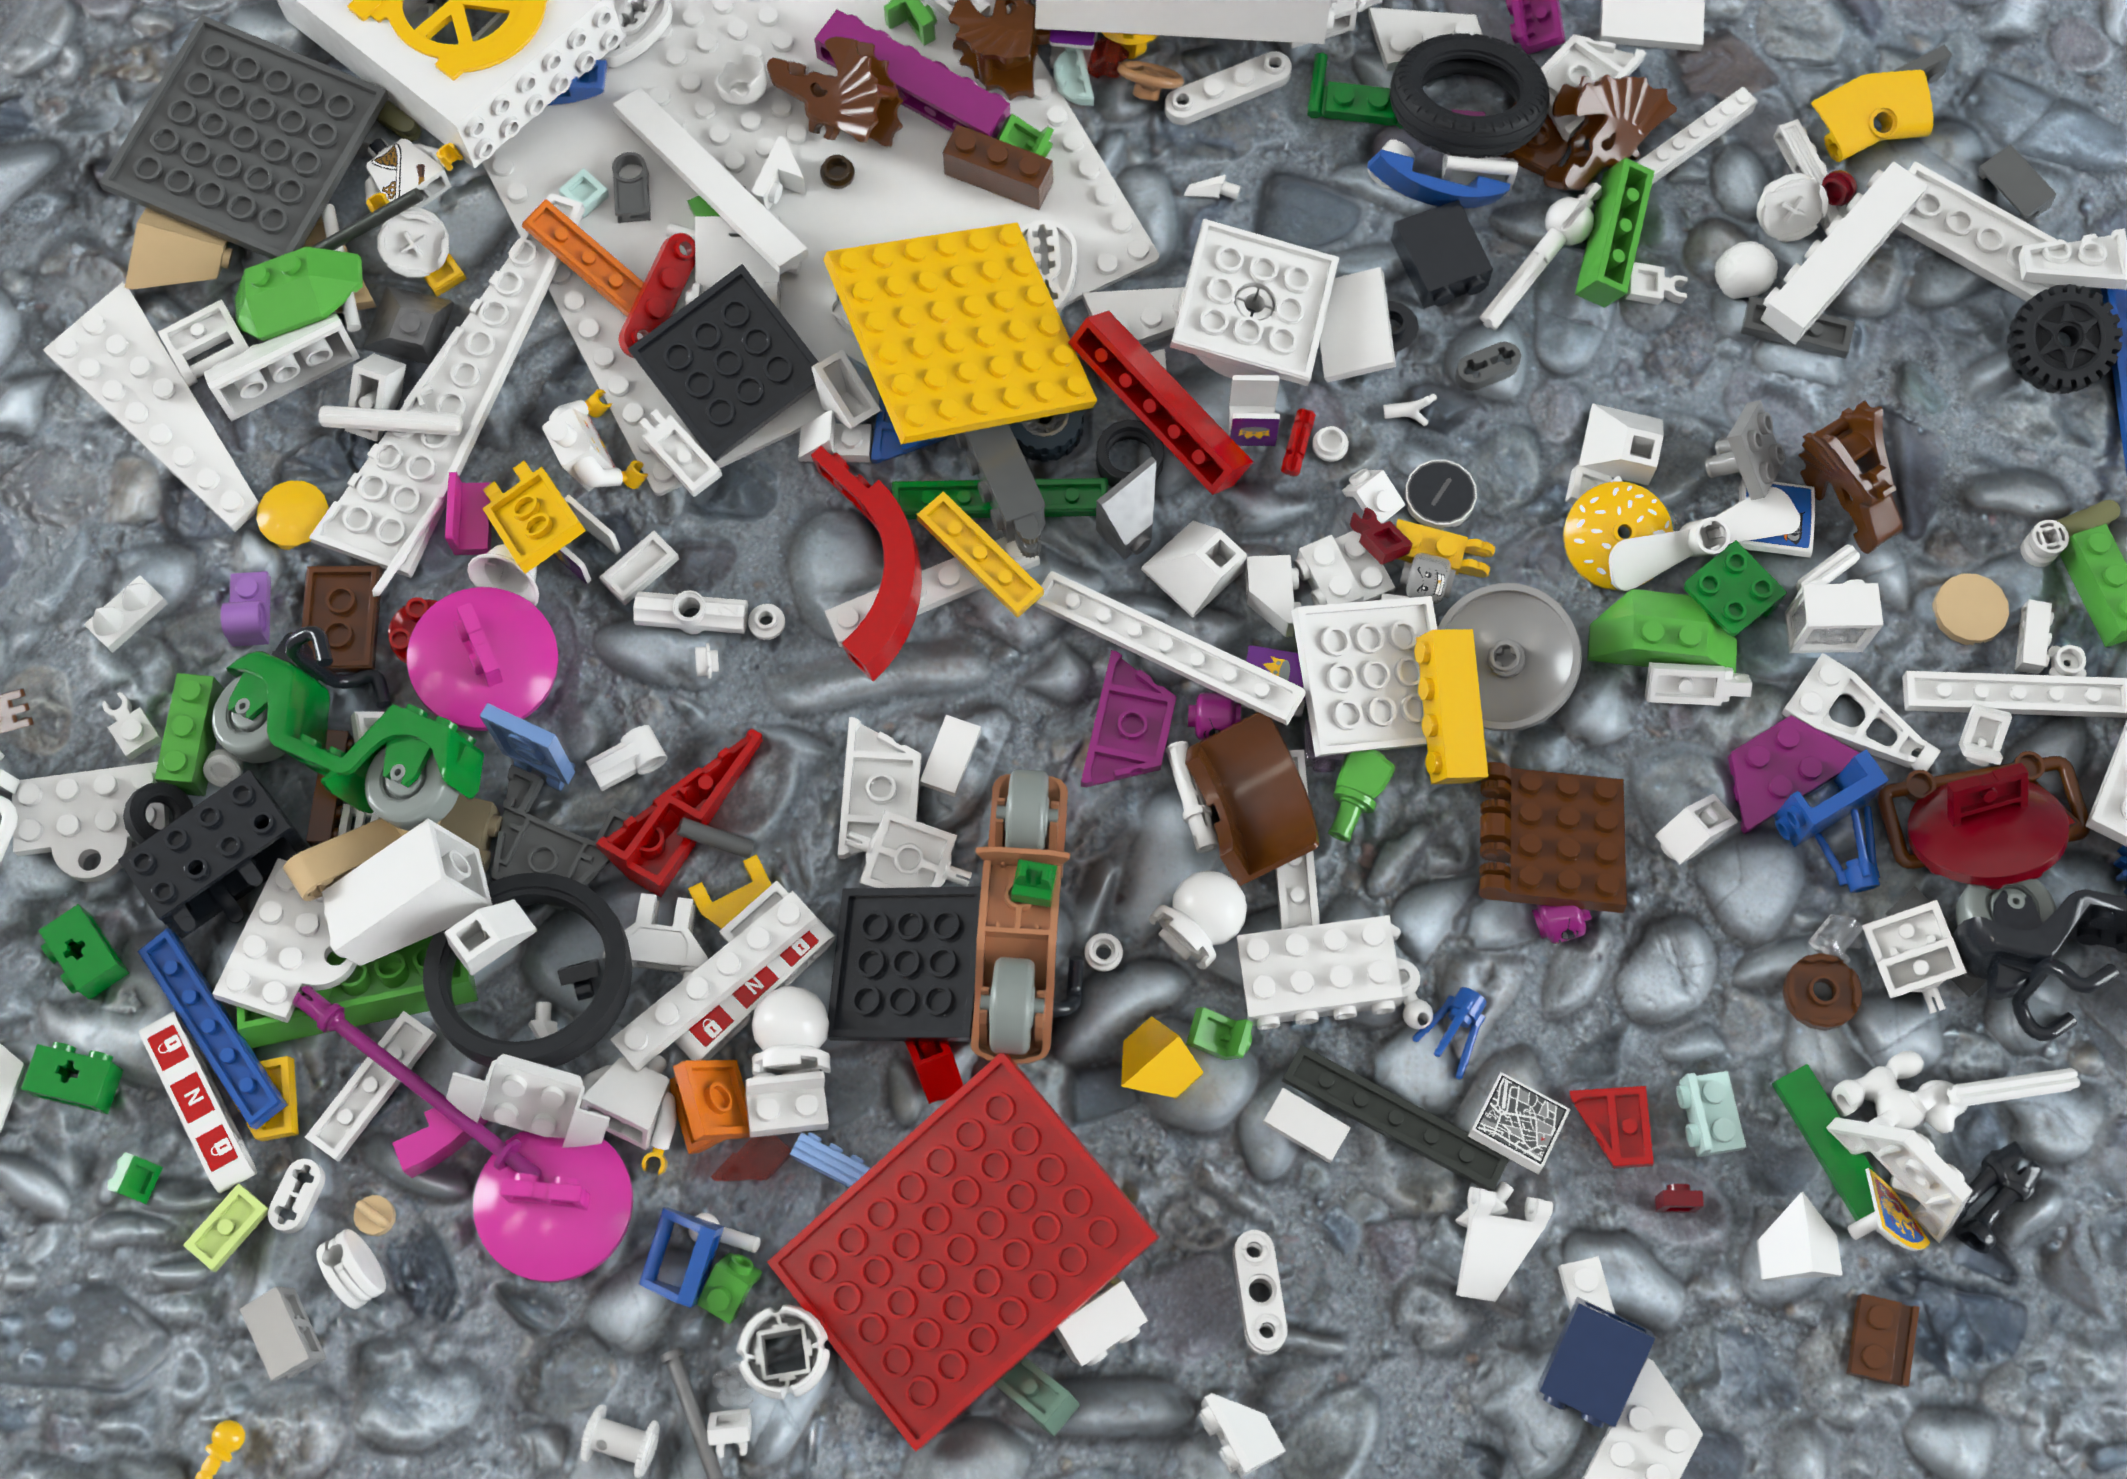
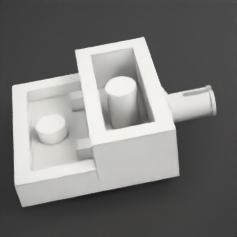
(1915, 952)

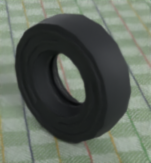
(136, 806)

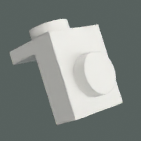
(1374, 491)
(1984, 735)

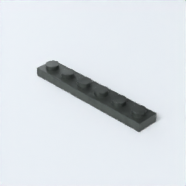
(1395, 1118)

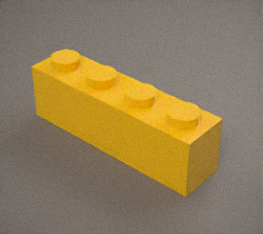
(1451, 706)

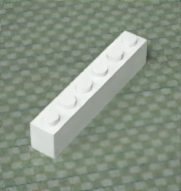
(1843, 252)

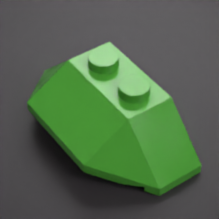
(295, 290)
(1659, 629)

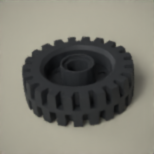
(2083, 319)

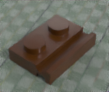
(1883, 1340)

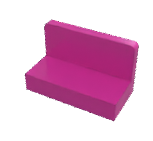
(467, 525)

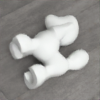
(1895, 1105)

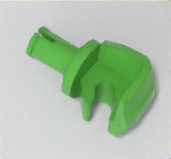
(1357, 785)

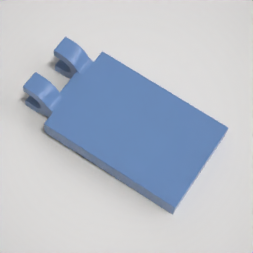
(529, 746)

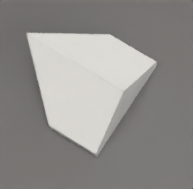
(846, 389)
(1799, 1245)

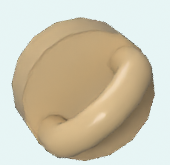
(374, 1215)

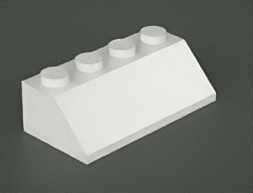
(280, 366)

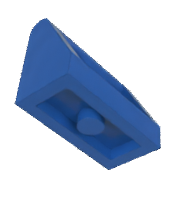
(699, 1264)

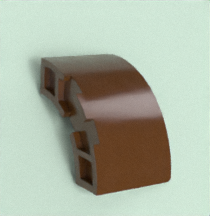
(1256, 795)

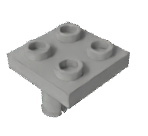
(1749, 451)

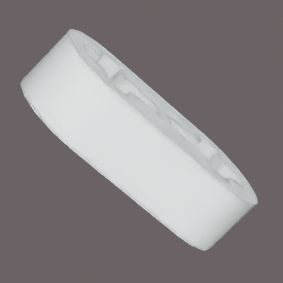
(288, 1192)

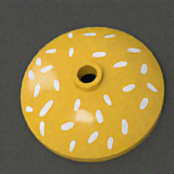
(1594, 524)

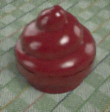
(1839, 187)

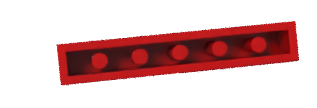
(1160, 402)

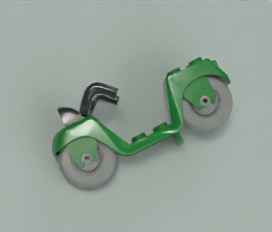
(399, 769)

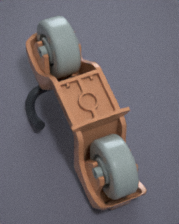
(1017, 938)

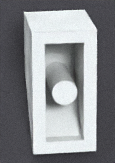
(375, 385)
(1695, 828)

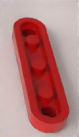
(660, 289)

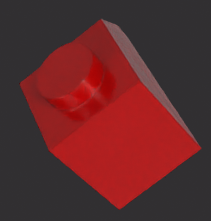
(935, 1069)

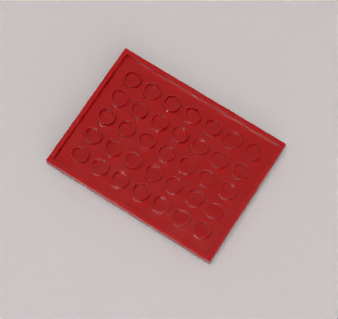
(962, 1250)

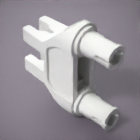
(664, 946)

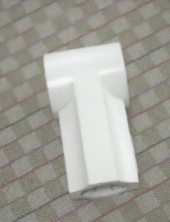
(635, 754)

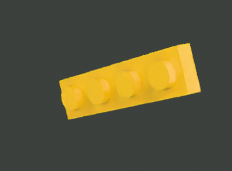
(980, 554)

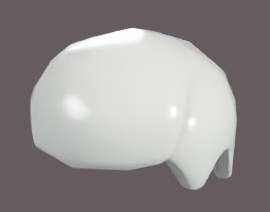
(742, 81)

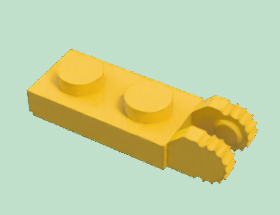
(1447, 546)

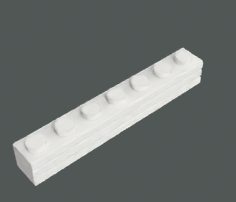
(1699, 133)
(1803, 159)

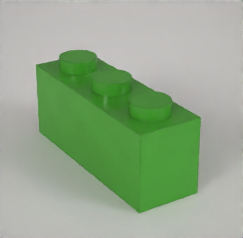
(2100, 580)
(189, 733)

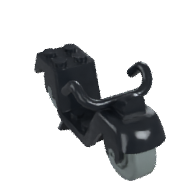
(2016, 933)

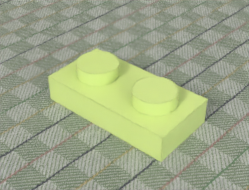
(226, 1228)

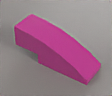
(430, 1145)

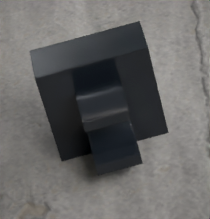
(581, 976)

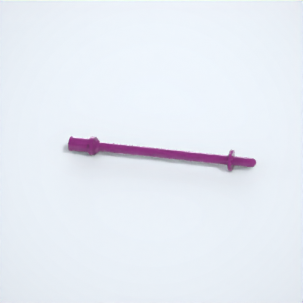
(332, 1018)

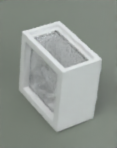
(1833, 617)

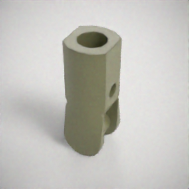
(399, 122)
(2093, 516)

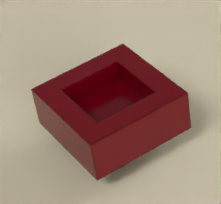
(1679, 1199)

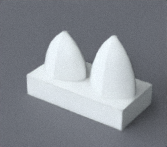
(125, 613)

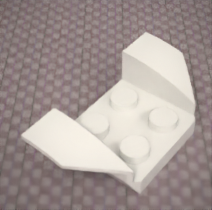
(530, 1100)

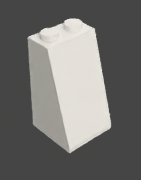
(405, 894)

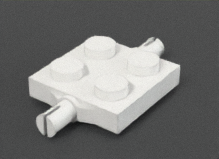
(907, 855)

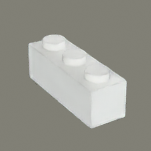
(2034, 637)

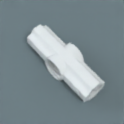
(668, 611)

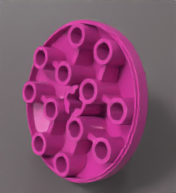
(481, 651)
(558, 1223)

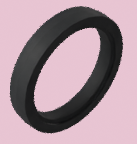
(583, 1031)

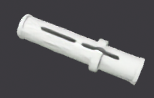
(1196, 811)

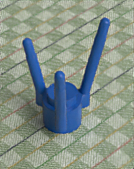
(1861, 872)
(1464, 1010)

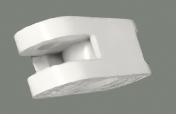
(1264, 1271)

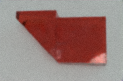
(754, 1161)

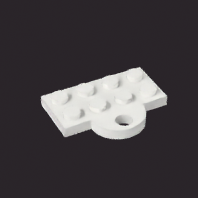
(82, 817)
(280, 952)

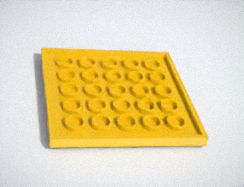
(959, 331)

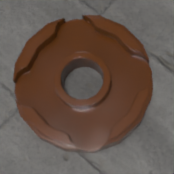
(1811, 1010)

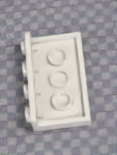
(1320, 972)

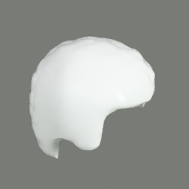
(1746, 270)

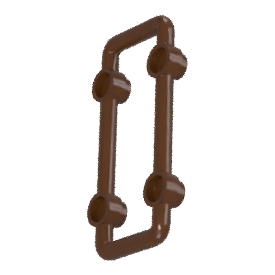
(1921, 781)

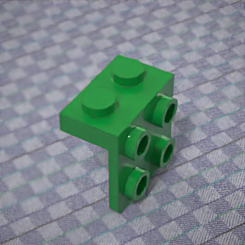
(1734, 589)

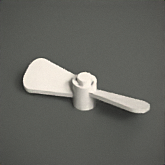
(1643, 558)

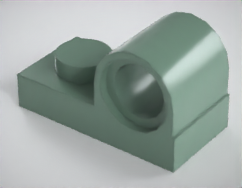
(1038, 1395)

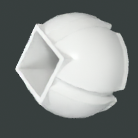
(775, 1324)

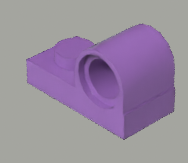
(247, 615)

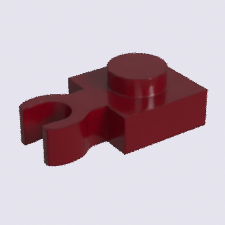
(1382, 540)

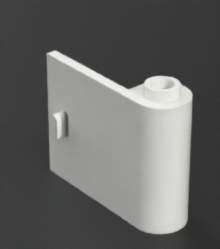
(721, 251)

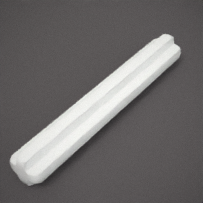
(390, 420)
(2013, 1087)

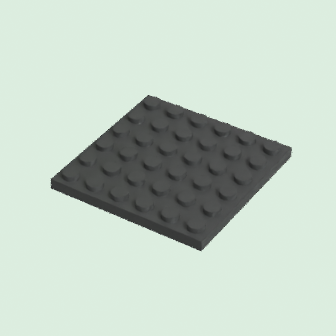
(244, 139)

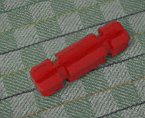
(1298, 442)

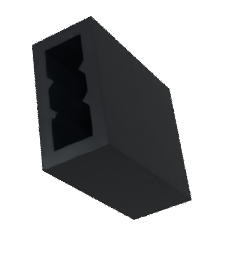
(1441, 254)

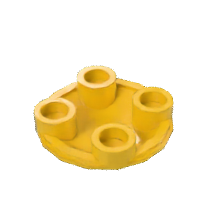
(291, 513)

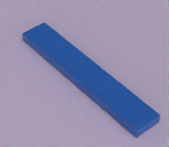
(212, 1029)

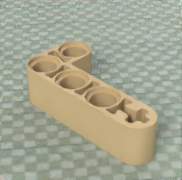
(329, 861)

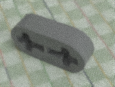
(1490, 370)

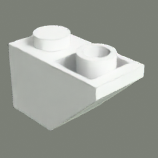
(1270, 590)
(489, 934)

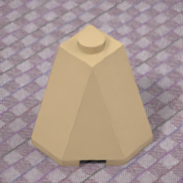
(173, 253)

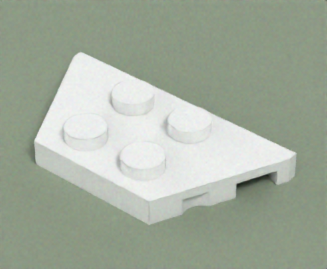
(1580, 58)
(876, 779)
(1651, 1435)

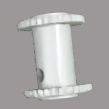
(619, 1440)

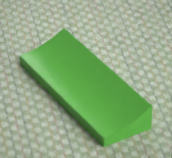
(368, 995)

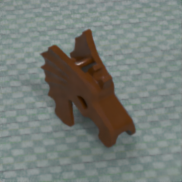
(1000, 46)
(856, 101)
(1616, 121)
(1833, 458)

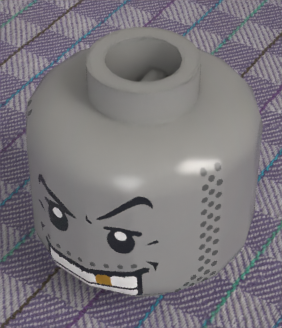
(1428, 577)

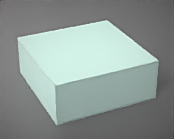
(585, 189)

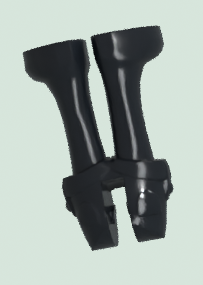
(2010, 1188)

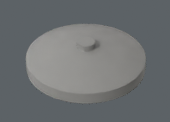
(1523, 653)

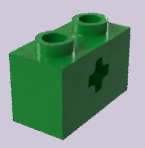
(79, 932)
(51, 1080)

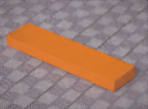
(584, 256)

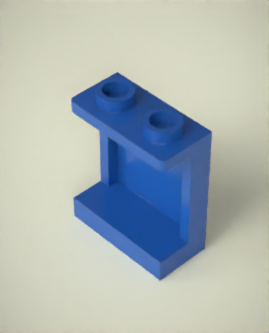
(1858, 785)

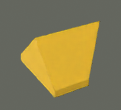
(1157, 1061)

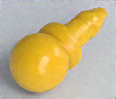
(226, 1439)

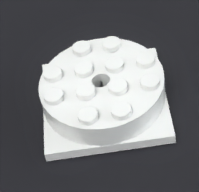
(1276, 279)

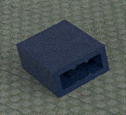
(1595, 1363)

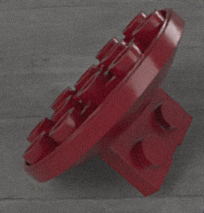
(1989, 829)

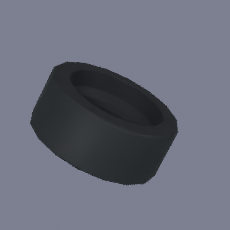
(1121, 431)

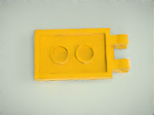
(531, 517)

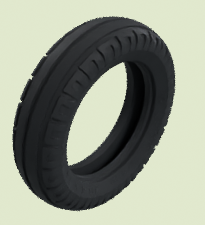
(1462, 133)

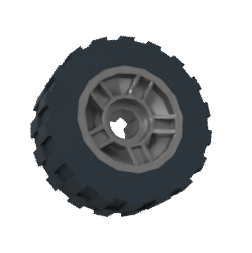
(1049, 440)

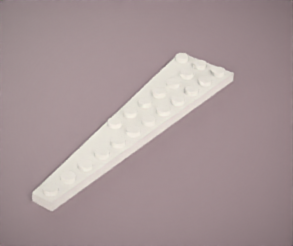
(463, 379)

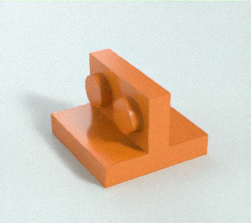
(709, 1102)

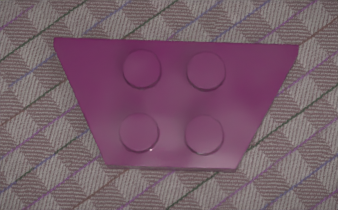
(1128, 725)
(1779, 764)

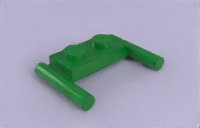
(1348, 100)

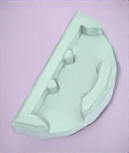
(1072, 77)

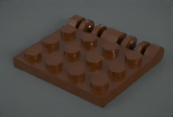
(1556, 835)

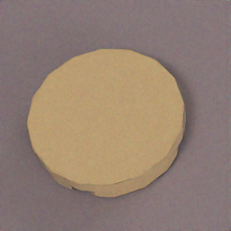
(1970, 609)

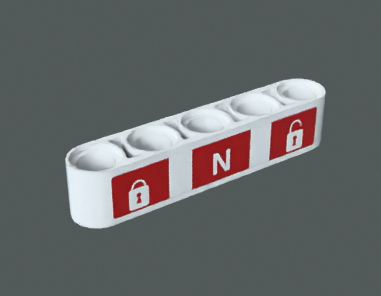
(737, 1010)
(198, 1102)

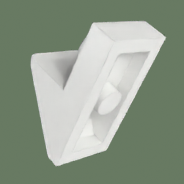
(778, 172)
(850, 444)

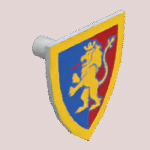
(1890, 1218)

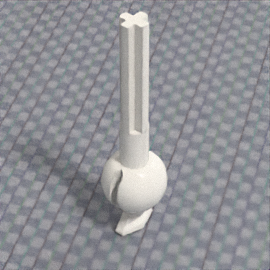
(1567, 223)

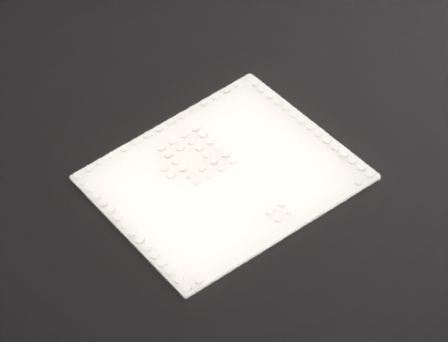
(893, 196)

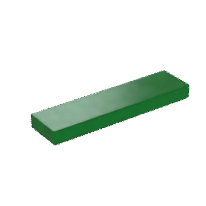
(1812, 1114)

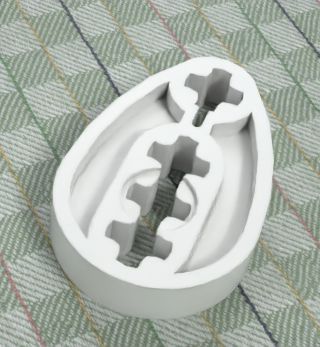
(644, 33)
(1061, 257)

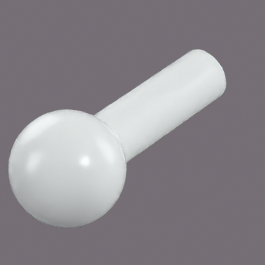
(730, 1236)

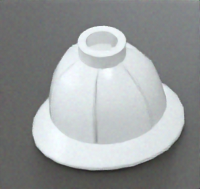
(501, 571)

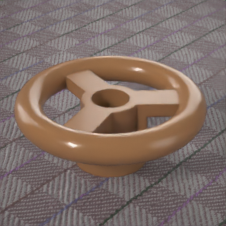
(1149, 78)

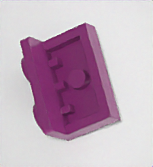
(1536, 24)

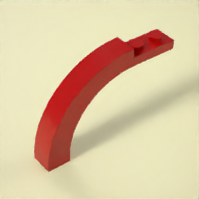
(894, 611)

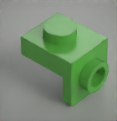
(918, 16)
(1024, 136)
(1219, 1034)
(728, 1286)

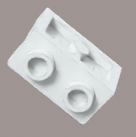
(786, 1103)

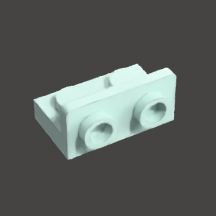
(1711, 1113)

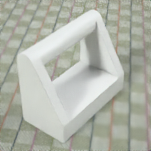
(1466, 169)

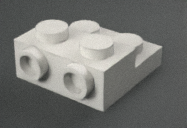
(1342, 571)

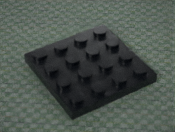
(727, 363)
(905, 964)

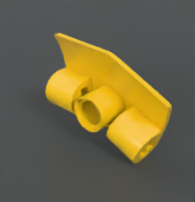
(1895, 98)

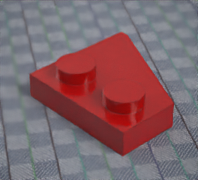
(1618, 1123)

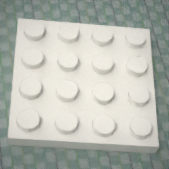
(1363, 673)

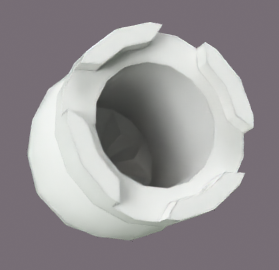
(1204, 913)
(790, 1030)

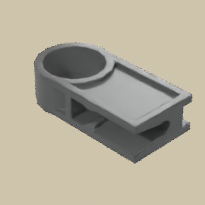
(631, 195)

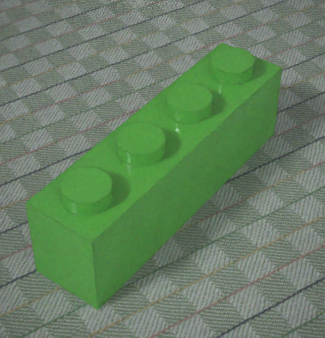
(1615, 233)

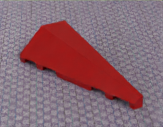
(648, 843)

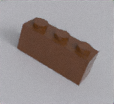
(998, 167)

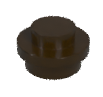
(837, 172)

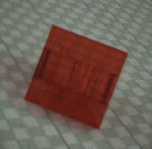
(1105, 58)

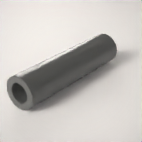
(715, 838)

